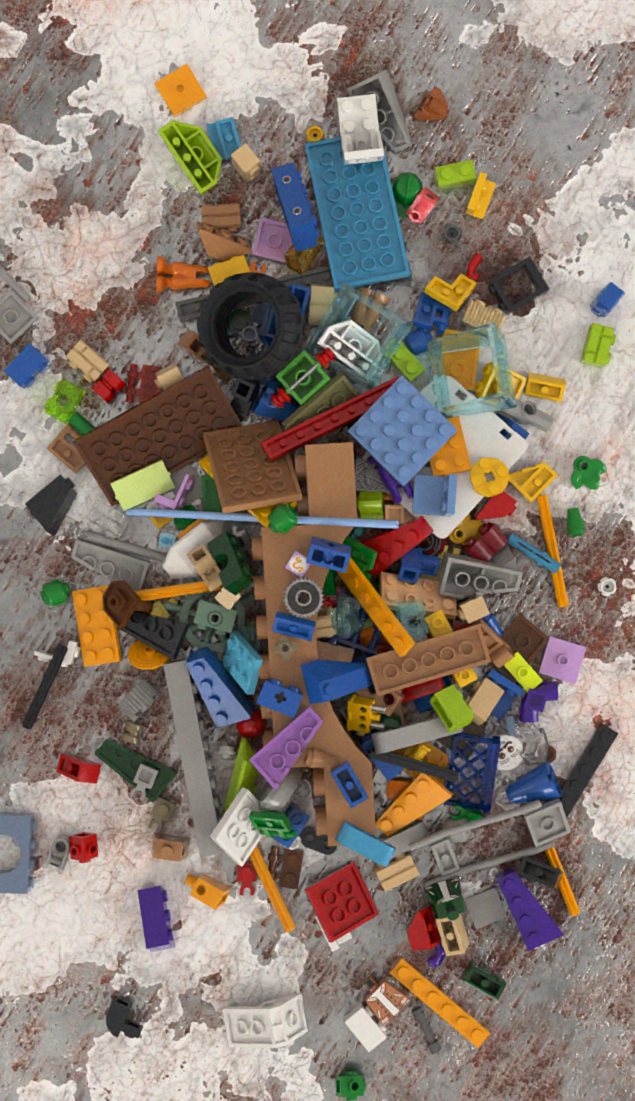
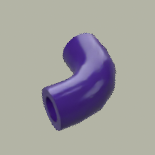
(530, 715)

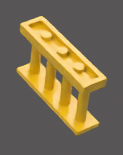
(439, 626)

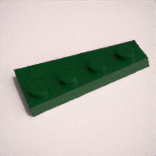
(126, 764)

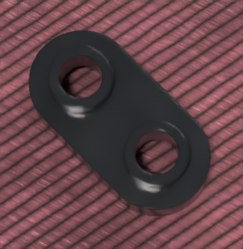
(317, 843)

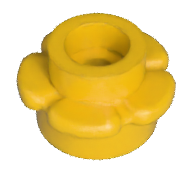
(314, 130)

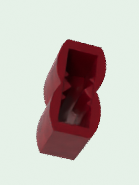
(485, 542)

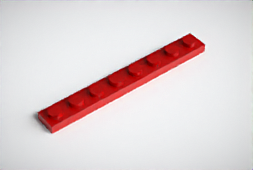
(323, 423)

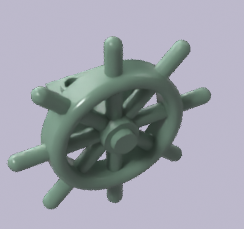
(210, 617)

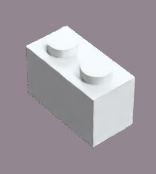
(365, 1026)

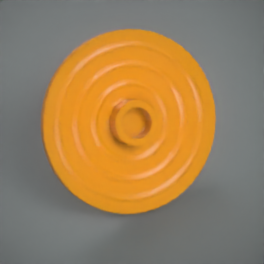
(145, 657)

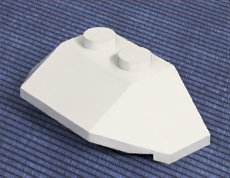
(351, 345)
(177, 562)

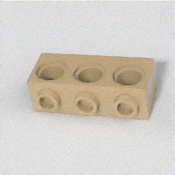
(472, 609)

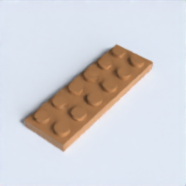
(429, 660)

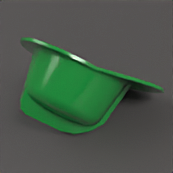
(405, 191)

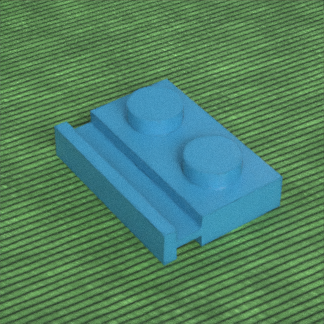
(224, 137)

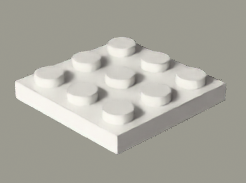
(235, 830)

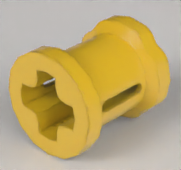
(419, 751)

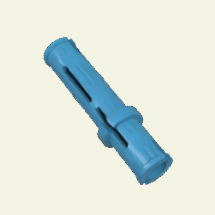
(515, 541)

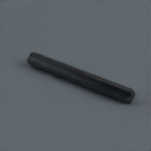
(45, 686)
(415, 765)

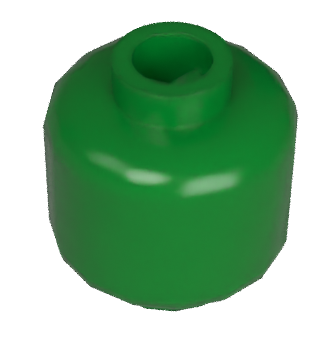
(282, 518)
(54, 593)

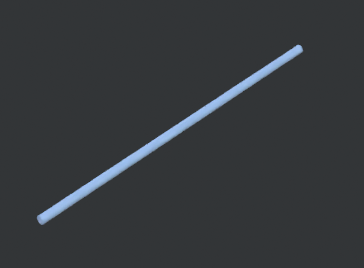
(374, 523)

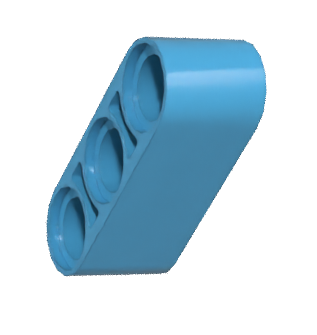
(365, 844)

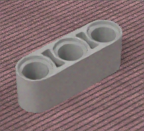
(406, 835)

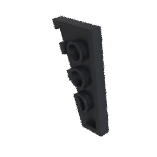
(157, 632)

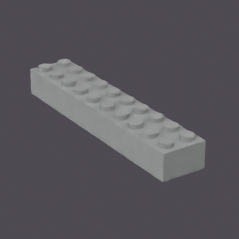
(194, 755)

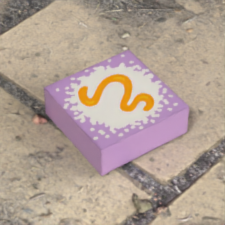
(298, 564)

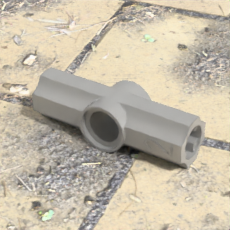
(528, 413)

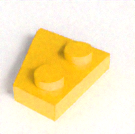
(532, 480)

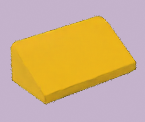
(545, 387)

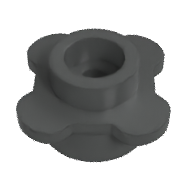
(449, 228)

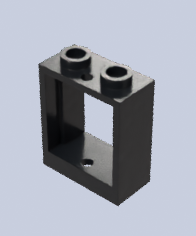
(533, 274)

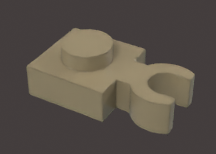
(162, 811)

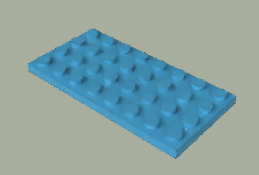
(356, 217)

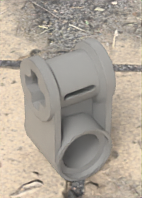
(58, 857)

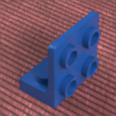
(508, 697)

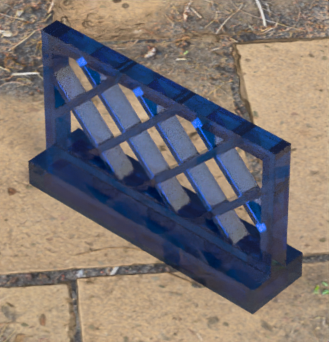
(489, 770)

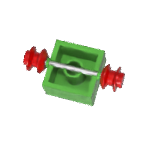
(303, 377)

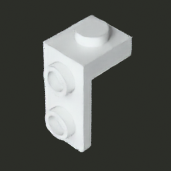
(72, 653)

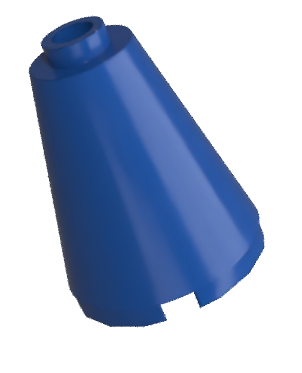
(536, 784)

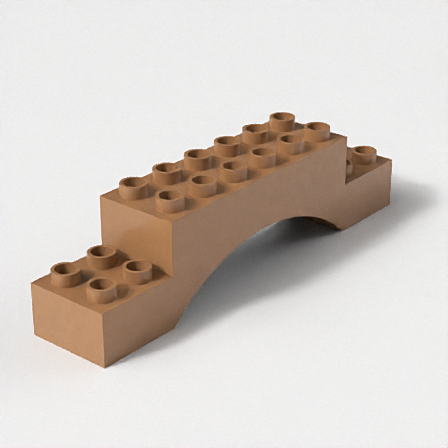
(330, 494)

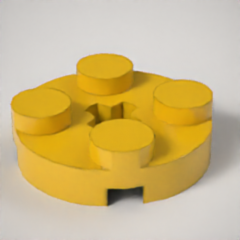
(487, 466)

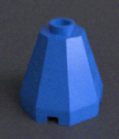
(265, 408)

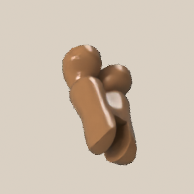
(364, 315)

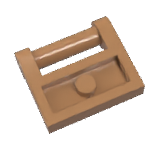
(65, 451)

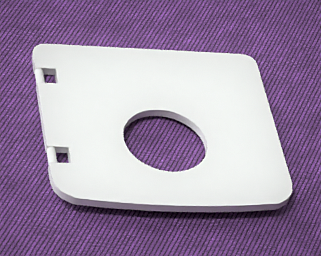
(481, 440)

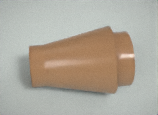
(318, 759)

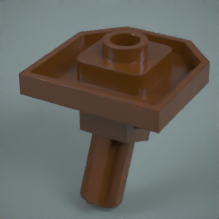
(121, 602)

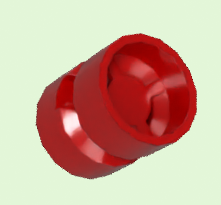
(108, 386)

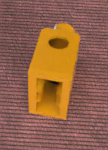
(215, 893)

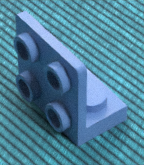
(434, 495)

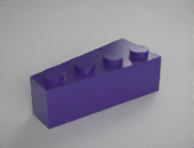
(530, 917)

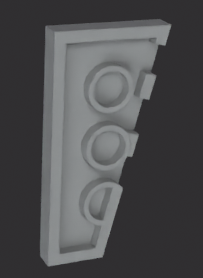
(111, 563)

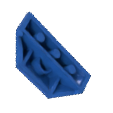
(268, 326)

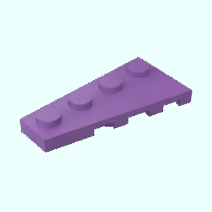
(283, 750)

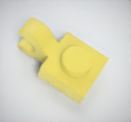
(159, 610)

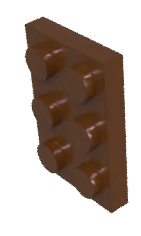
(524, 639)

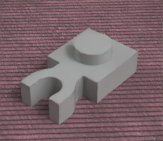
(144, 778)

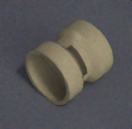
(132, 732)

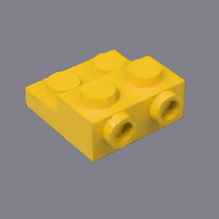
(488, 384)

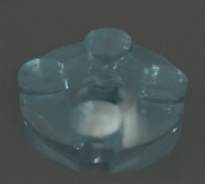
(346, 617)

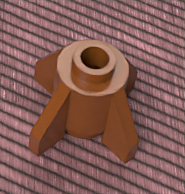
(433, 106)

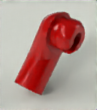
(472, 265)

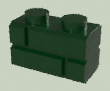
(483, 980)

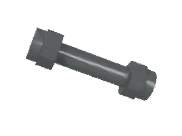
(419, 1015)

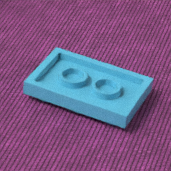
(242, 662)

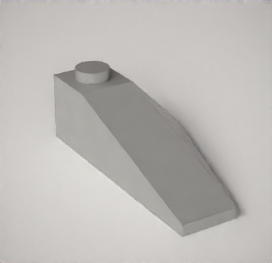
(390, 116)
(469, 576)

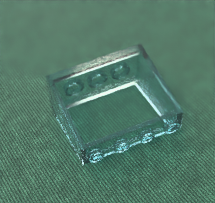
(338, 313)
(473, 338)

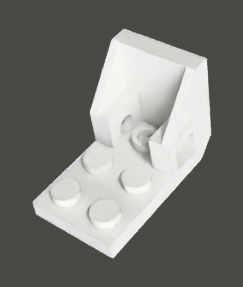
(359, 129)
(266, 1025)

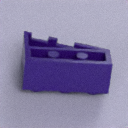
(156, 918)

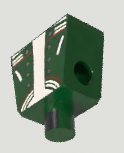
(446, 898)

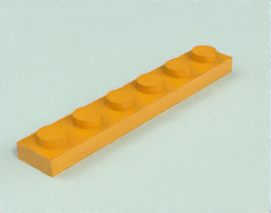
(377, 609)
(439, 1002)

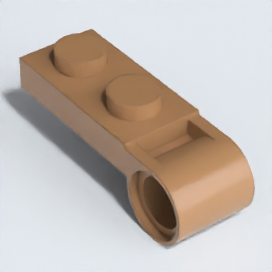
(498, 649)

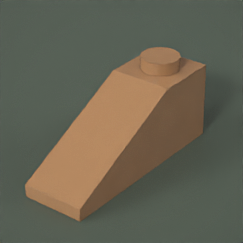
(191, 345)

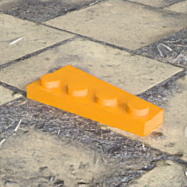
(413, 802)

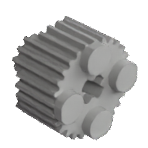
(293, 593)
(138, 699)

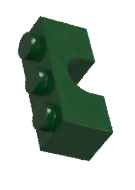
(237, 573)

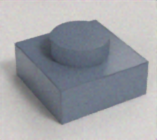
(509, 724)

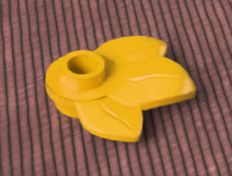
(468, 529)

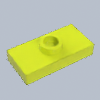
(523, 672)

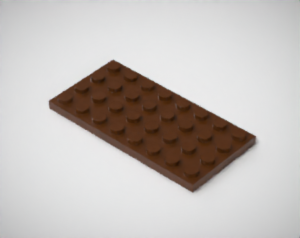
(159, 428)

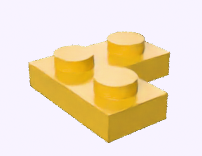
(451, 295)

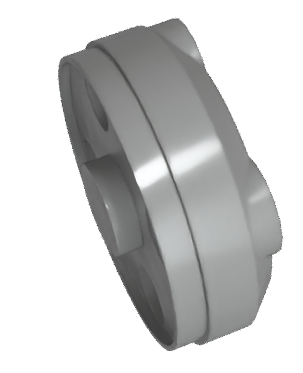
(274, 800)

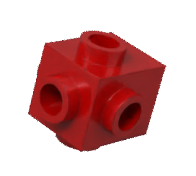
(83, 846)

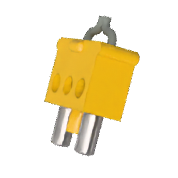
(361, 714)

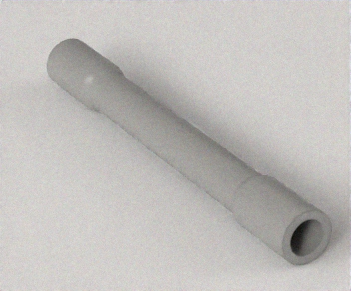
(103, 540)

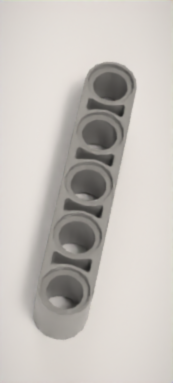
(410, 735)

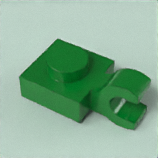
(469, 814)

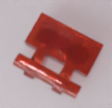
(147, 387)

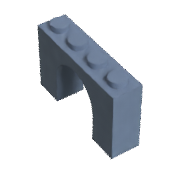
(21, 828)

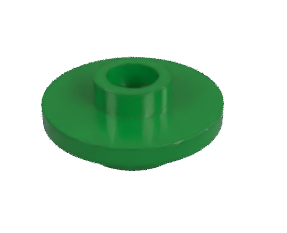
(183, 523)

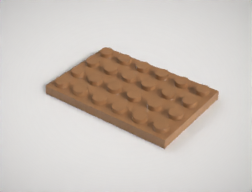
(244, 472)

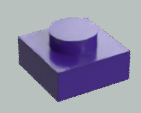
(536, 700)

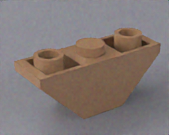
(221, 243)

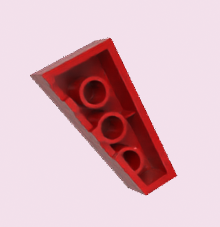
(396, 542)

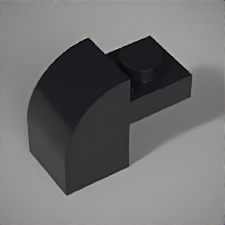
(244, 394)
(117, 1019)

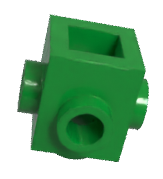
(350, 1085)

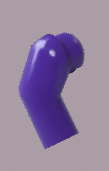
(438, 957)

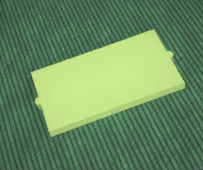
(142, 485)

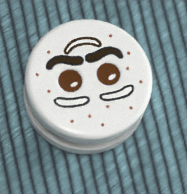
(509, 752)

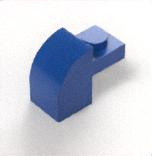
(415, 563)

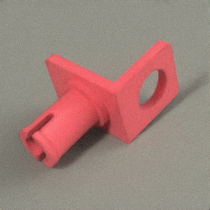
(422, 206)

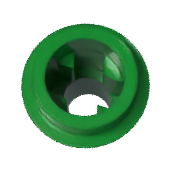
(575, 524)

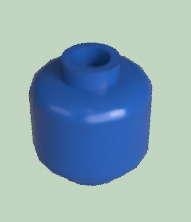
(417, 341)

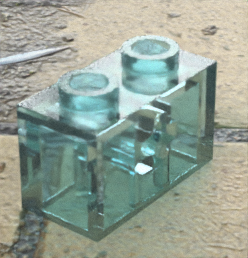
(413, 608)

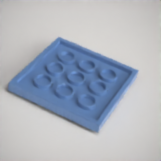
(402, 430)

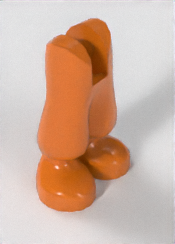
(183, 275)

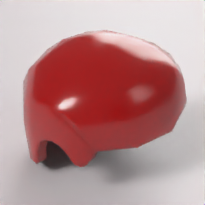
(253, 726)

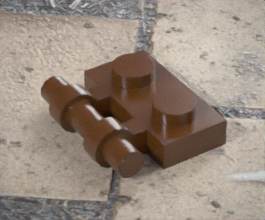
(290, 869)

